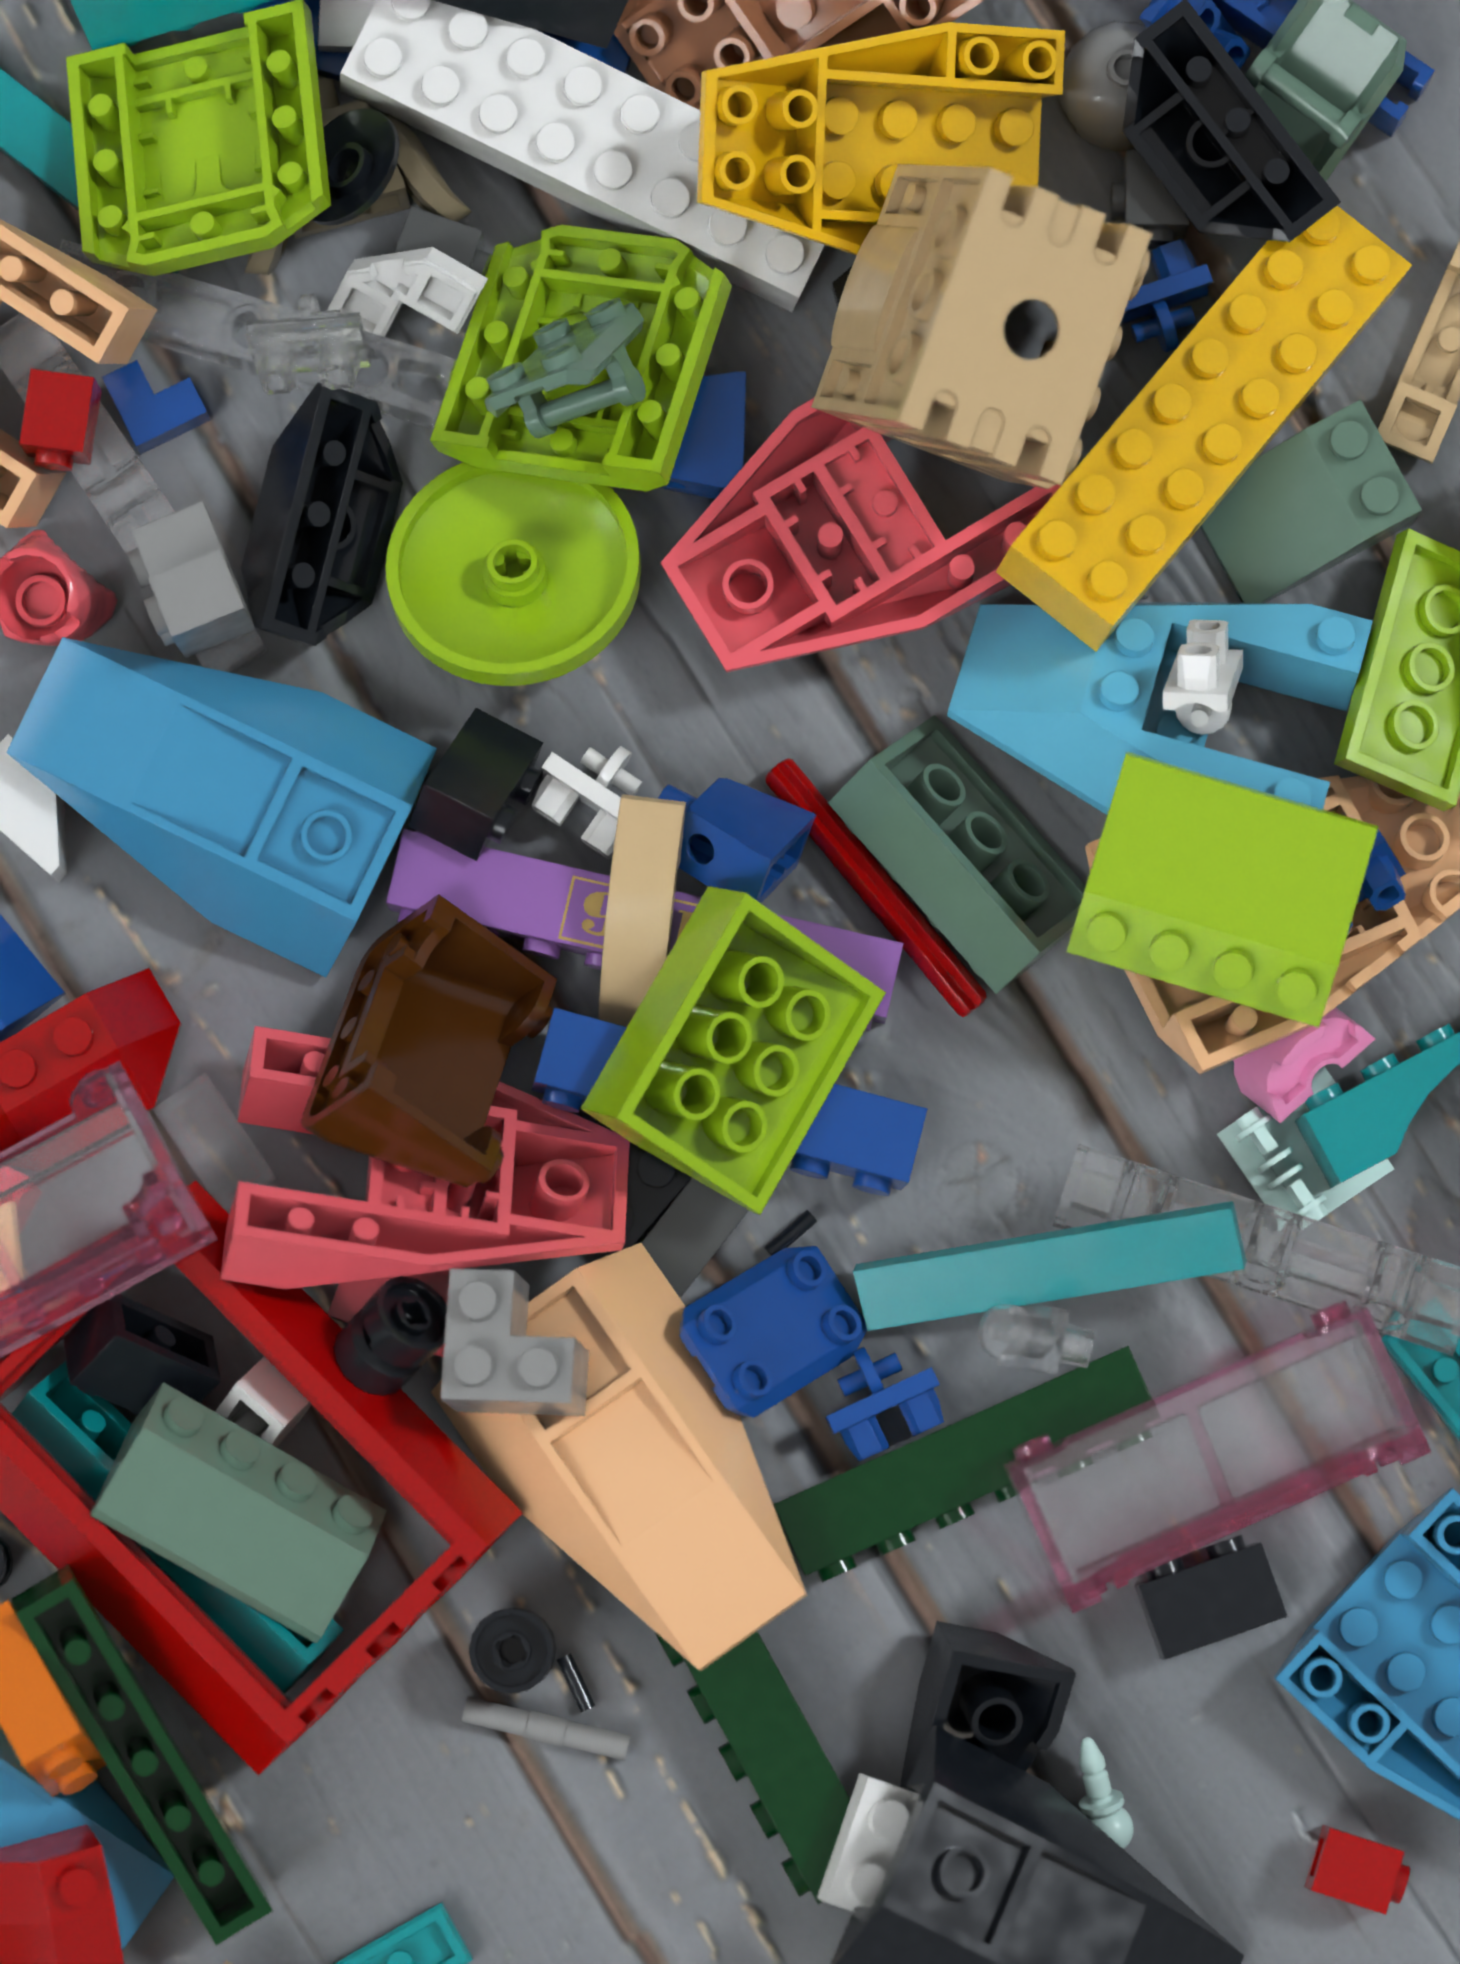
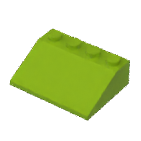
(1222, 889)
(734, 1048)

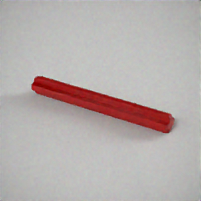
(879, 890)

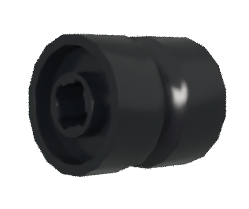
(392, 1336)
(512, 1650)

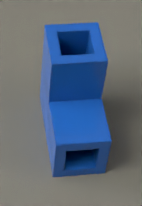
(151, 416)

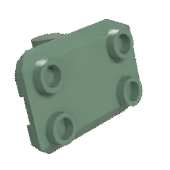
(1327, 75)
(572, 357)

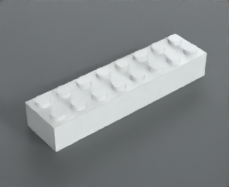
(566, 130)

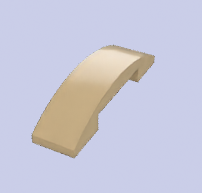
(1431, 376)
(639, 902)

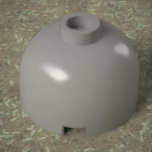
(1098, 82)

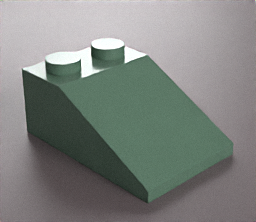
(1310, 506)

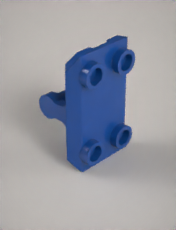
(772, 1329)

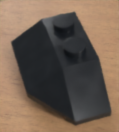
(1216, 137)
(322, 518)

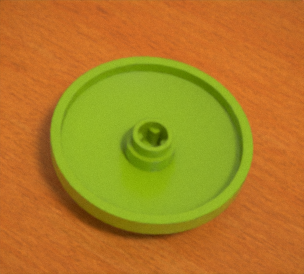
(512, 573)

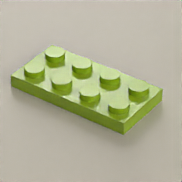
(1408, 688)

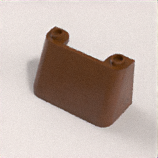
(428, 1045)

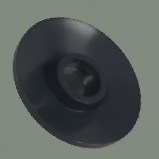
(360, 162)

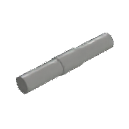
(546, 1728)

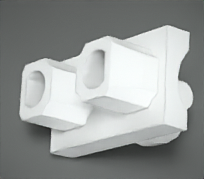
(1203, 678)
(567, 785)

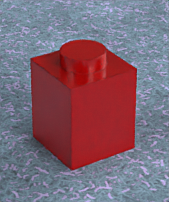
(60, 419)
(1357, 1870)

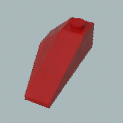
(57, 1902)

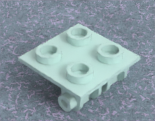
(1282, 1165)

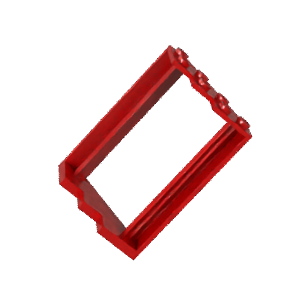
(156, 1611)

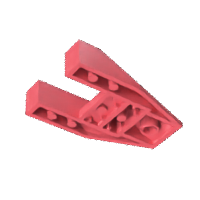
(830, 548)
(550, 1198)

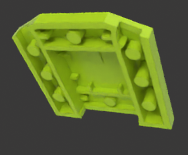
(199, 144)
(566, 278)

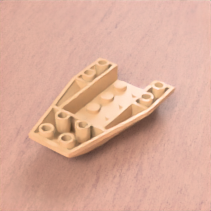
(655, 1477)

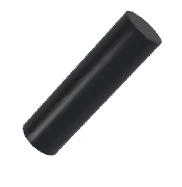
(791, 1233)
(575, 1682)

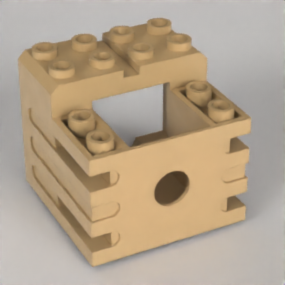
(927, 310)

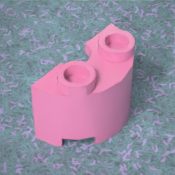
(1282, 1073)

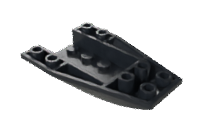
(1015, 1876)

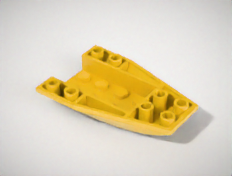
(821, 130)

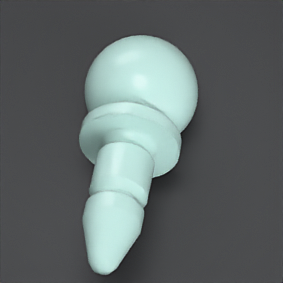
(1102, 1802)

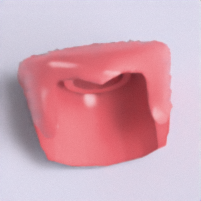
(49, 594)

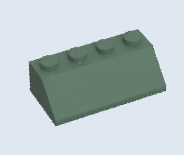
(962, 852)
(238, 1512)

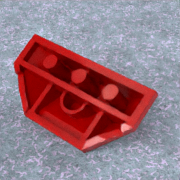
(107, 1025)

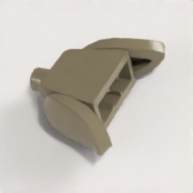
(413, 174)

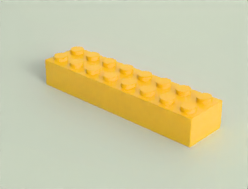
(1200, 424)

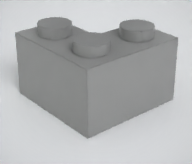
(191, 581)
(494, 1363)

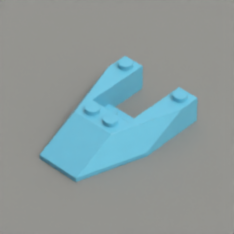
(1080, 710)

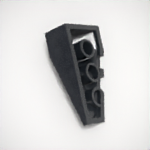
(988, 1695)

